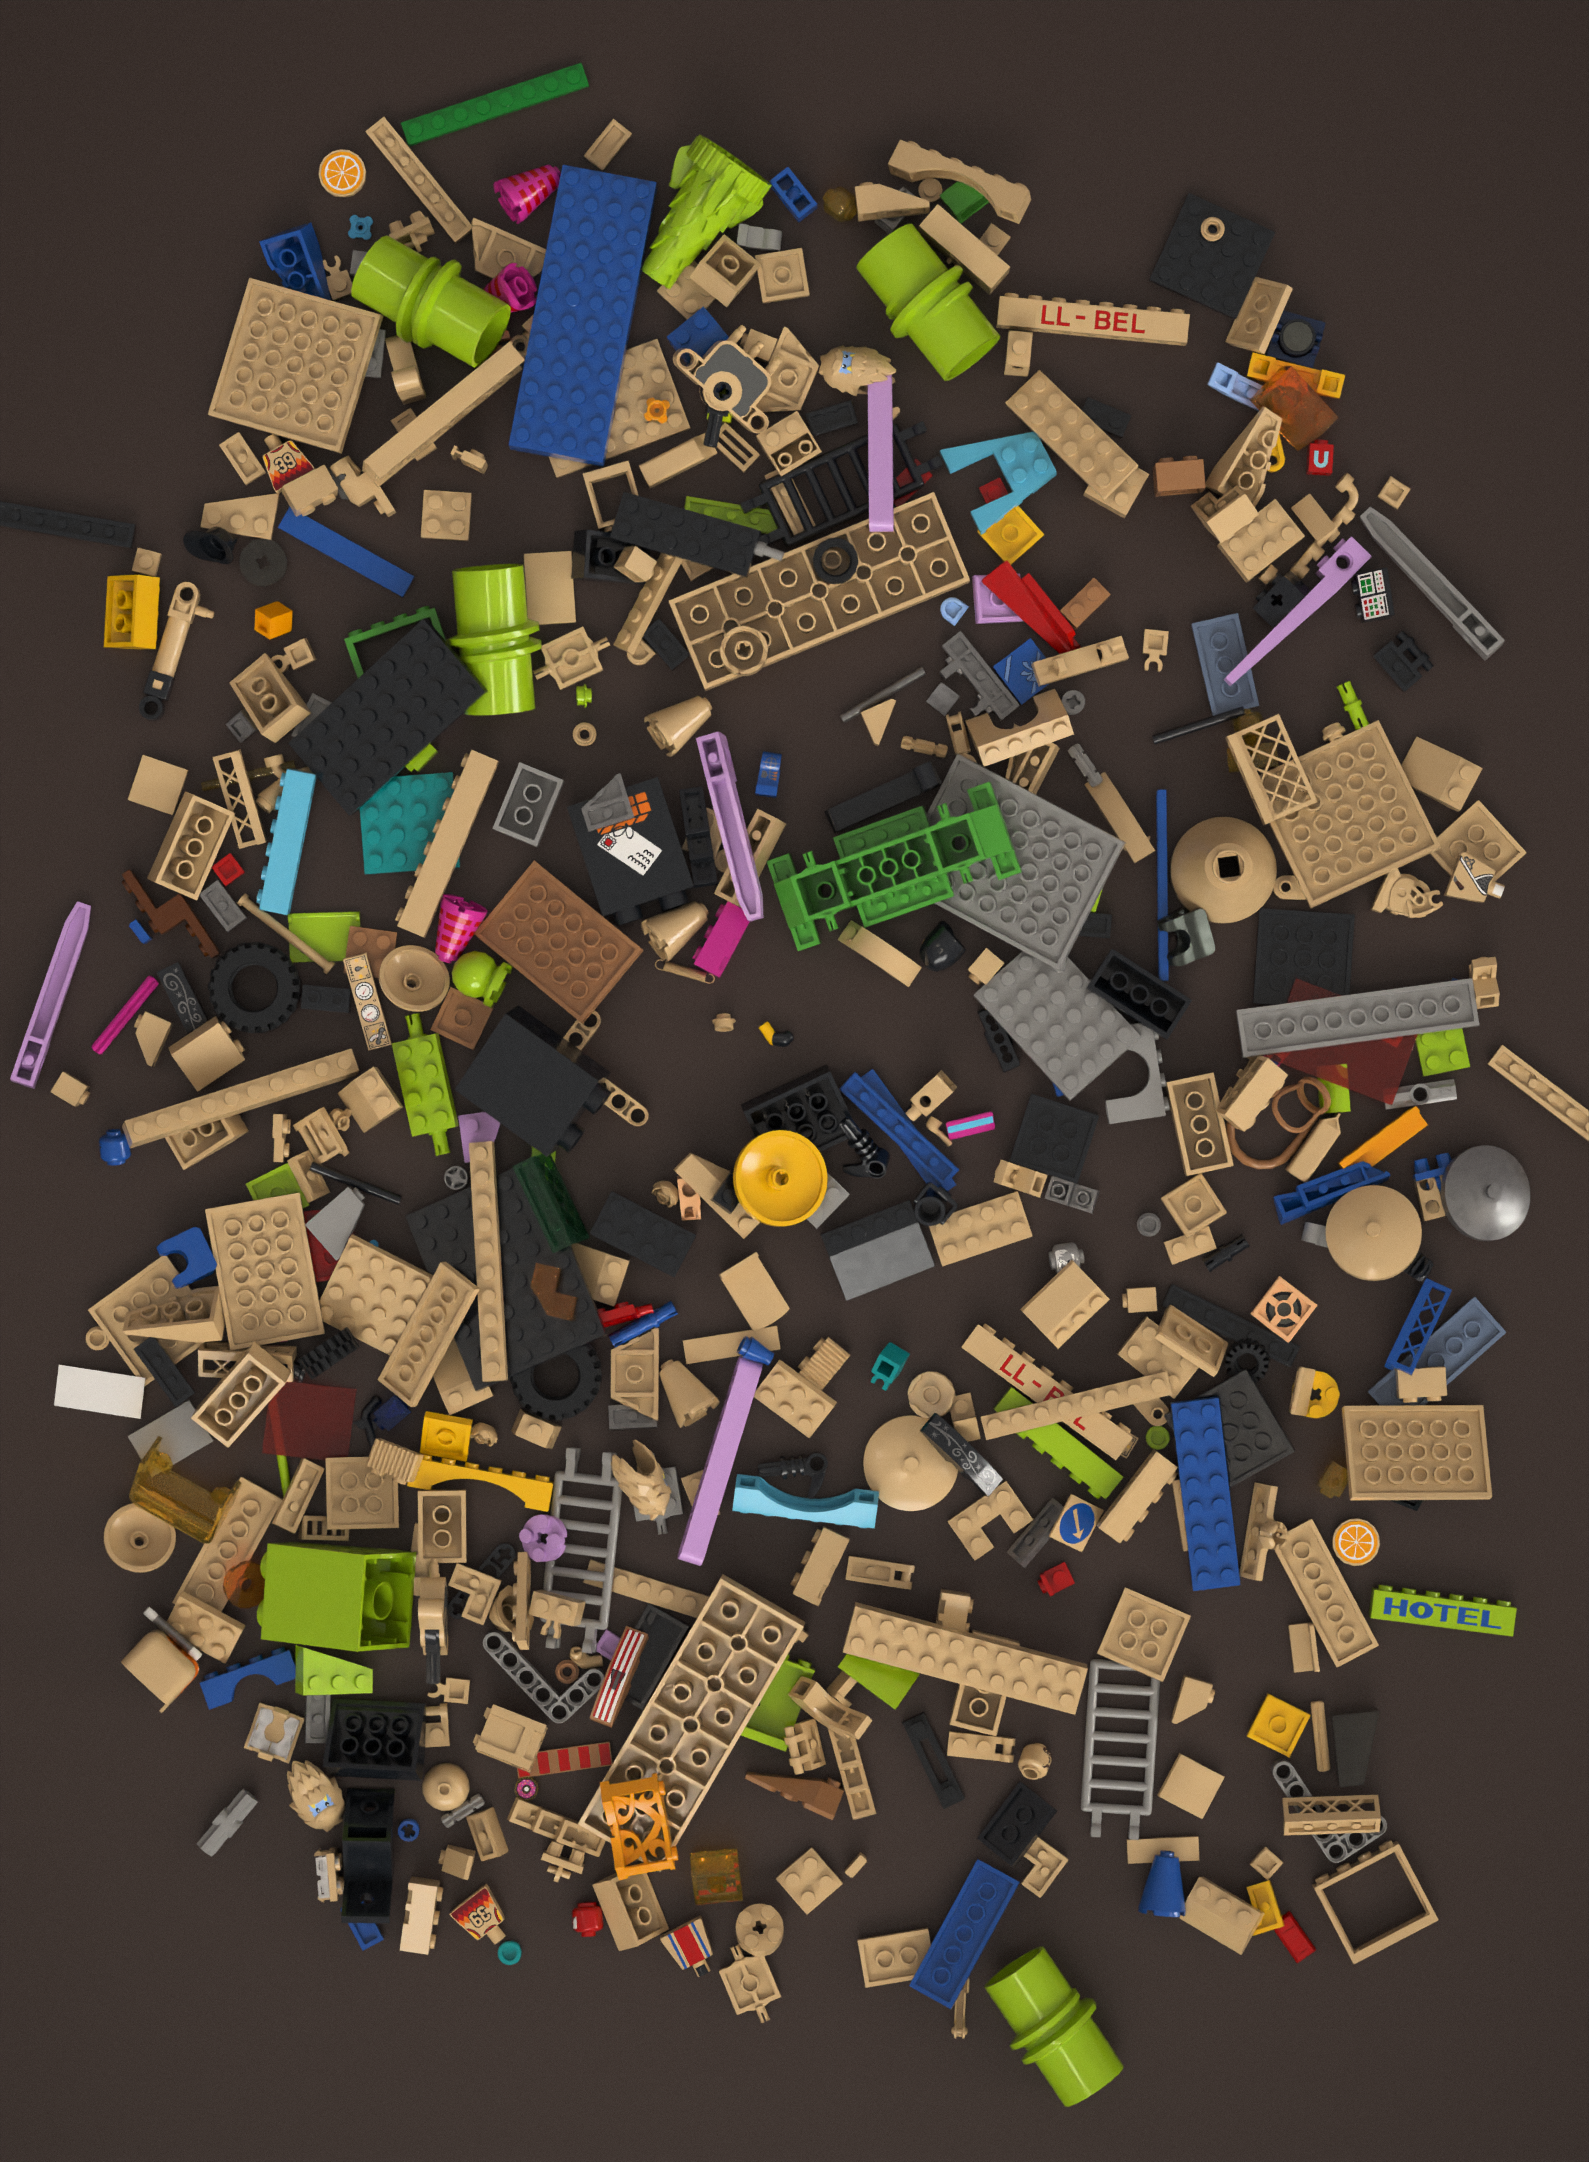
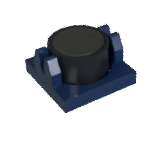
(1296, 338)

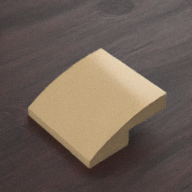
(1190, 1786)

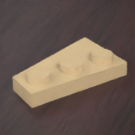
(243, 516)

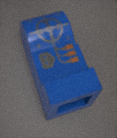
(769, 775)

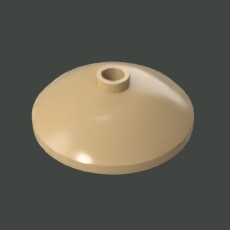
(417, 967)
(134, 1524)

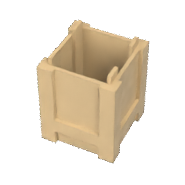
(510, 1738)

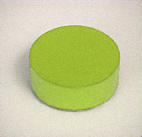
(1157, 1437)

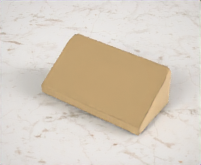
(1301, 1391)
(487, 1834)

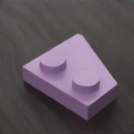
(477, 1128)

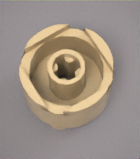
(750, 639)
(751, 1940)

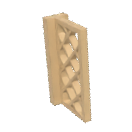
(1252, 779)

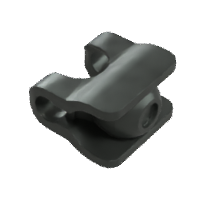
(1192, 934)

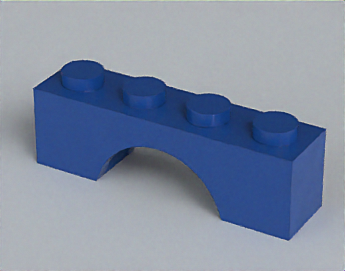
(220, 1688)

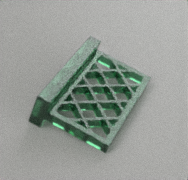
(541, 1197)

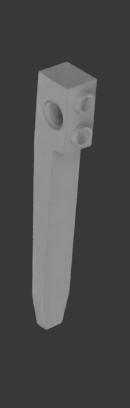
(1433, 584)

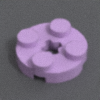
(531, 1538)

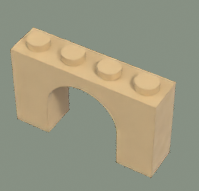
(999, 744)

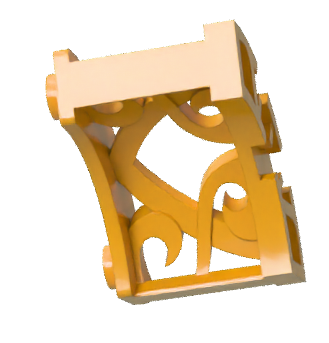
(623, 1855)

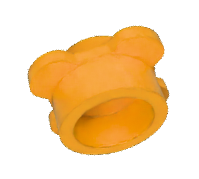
(661, 405)

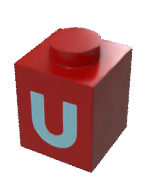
(1320, 458)

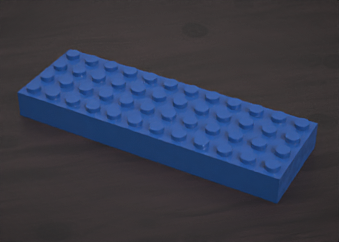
(583, 315)

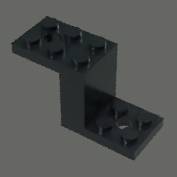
(368, 1855)

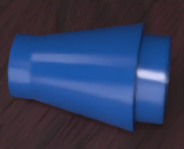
(753, 1350)

